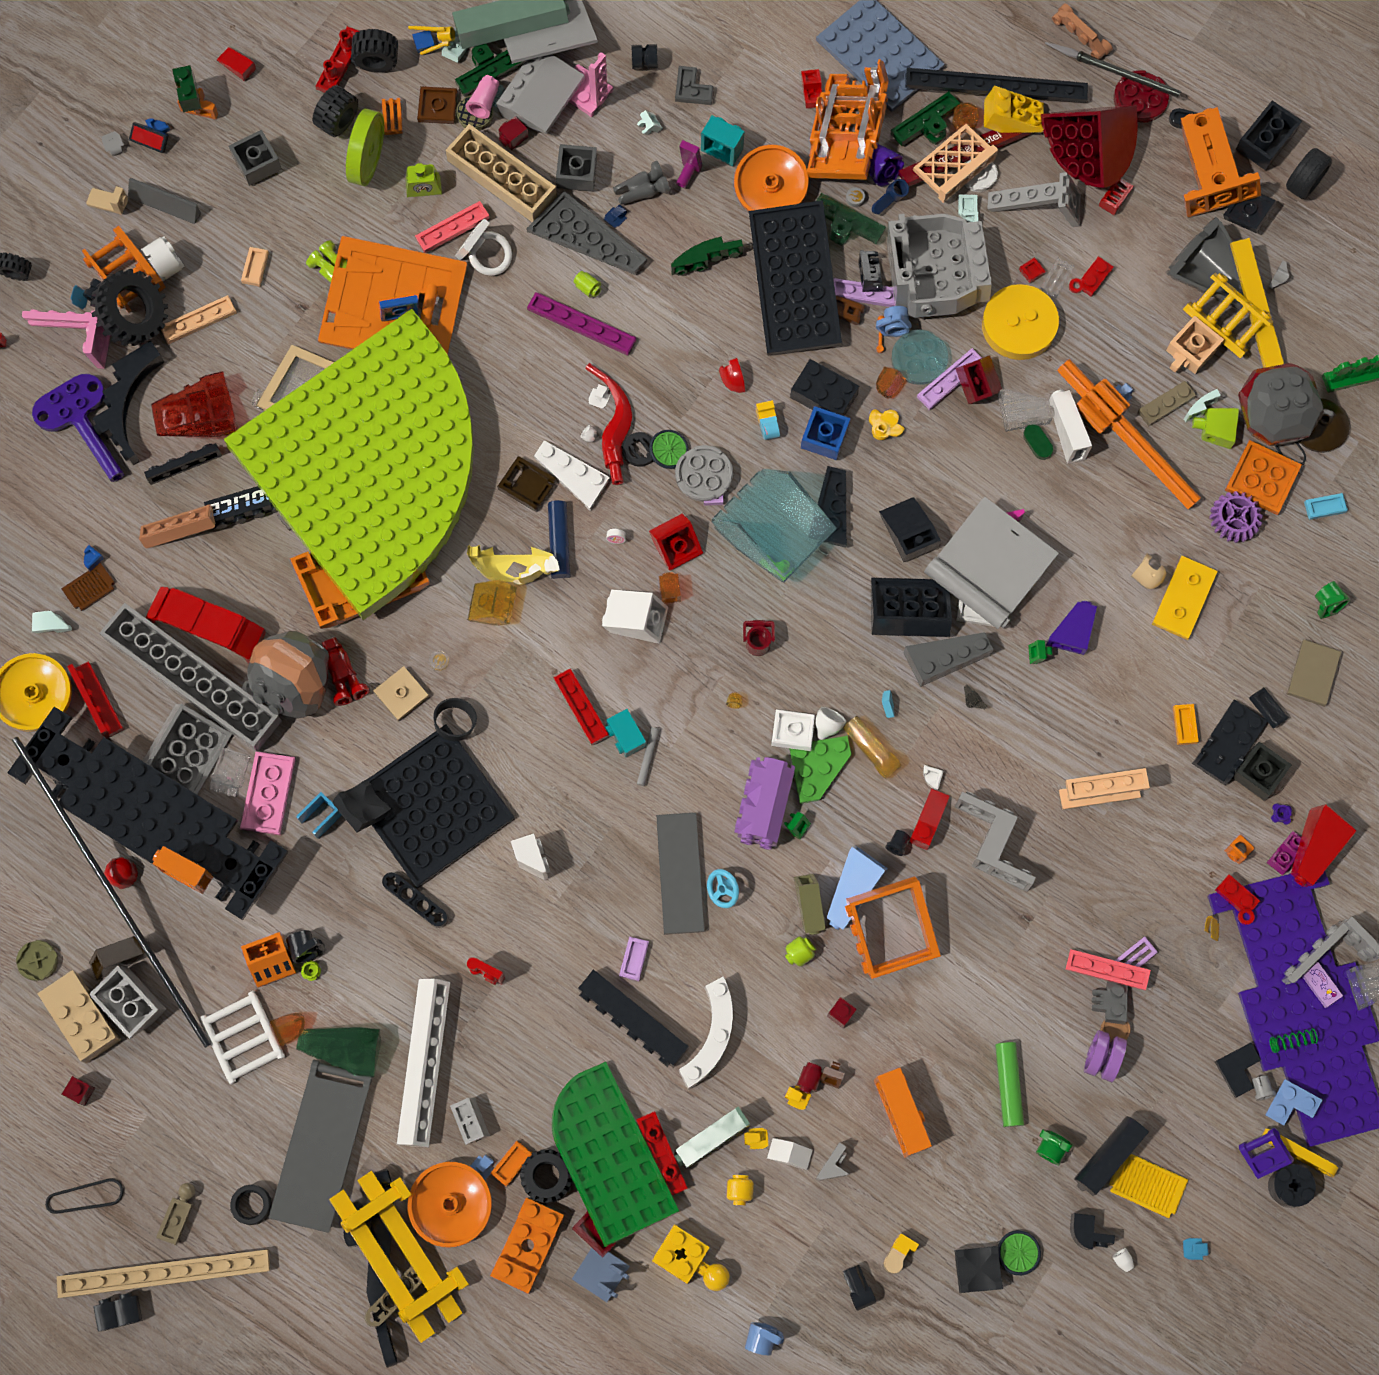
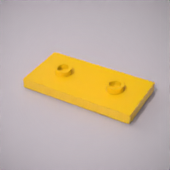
(1184, 597)

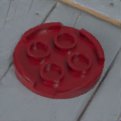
(1149, 101)

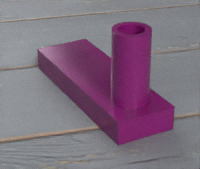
(691, 161)

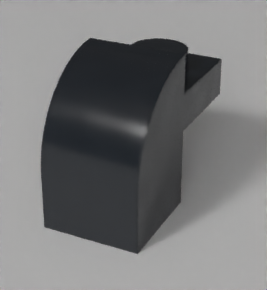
(1083, 1233)

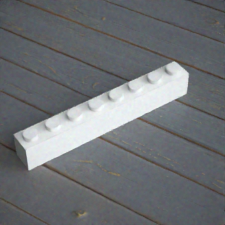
(423, 1063)

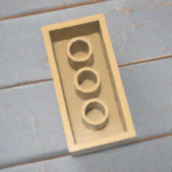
(79, 1017)

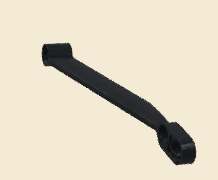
(375, 1288)

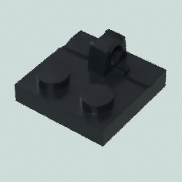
(1250, 213)

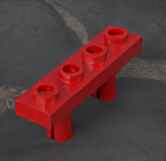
(338, 63)
(661, 1152)

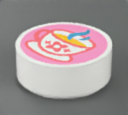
(616, 536)

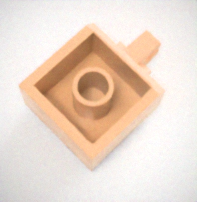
(1193, 346)

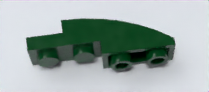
(697, 257)

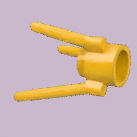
(444, 34)

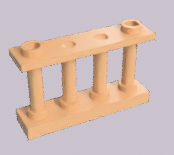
(1104, 788)

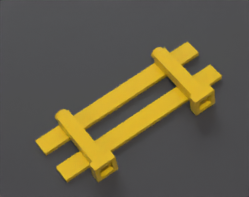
(437, 1290)

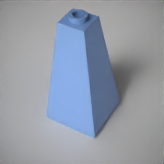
(858, 876)

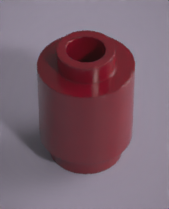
(810, 1078)

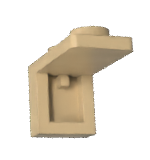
(108, 201)

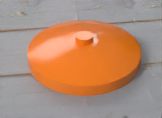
(770, 178)
(449, 1204)

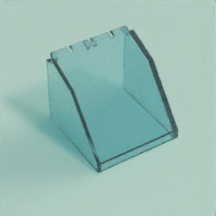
(774, 523)

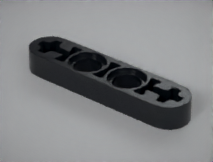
(414, 900)

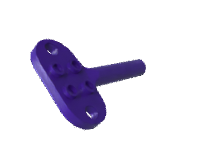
(70, 406)

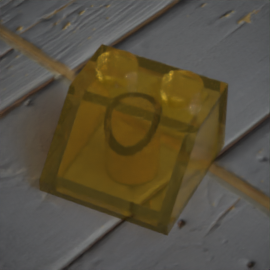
(492, 603)

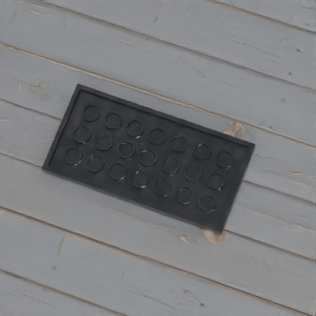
(795, 278)

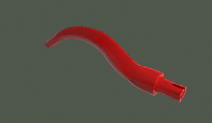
(616, 429)

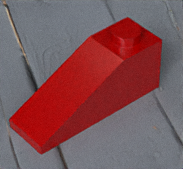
(929, 819)

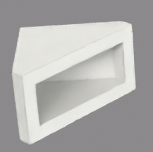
(789, 1153)

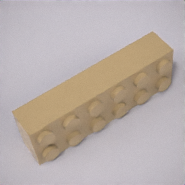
(501, 173)

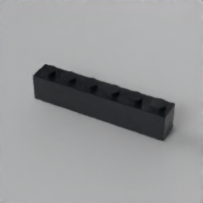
(633, 1018)

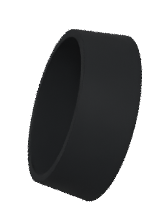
(455, 703)

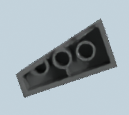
(942, 657)

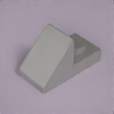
(831, 1170)

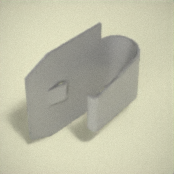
(112, 142)

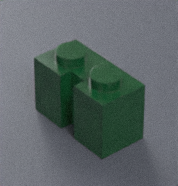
(186, 88)

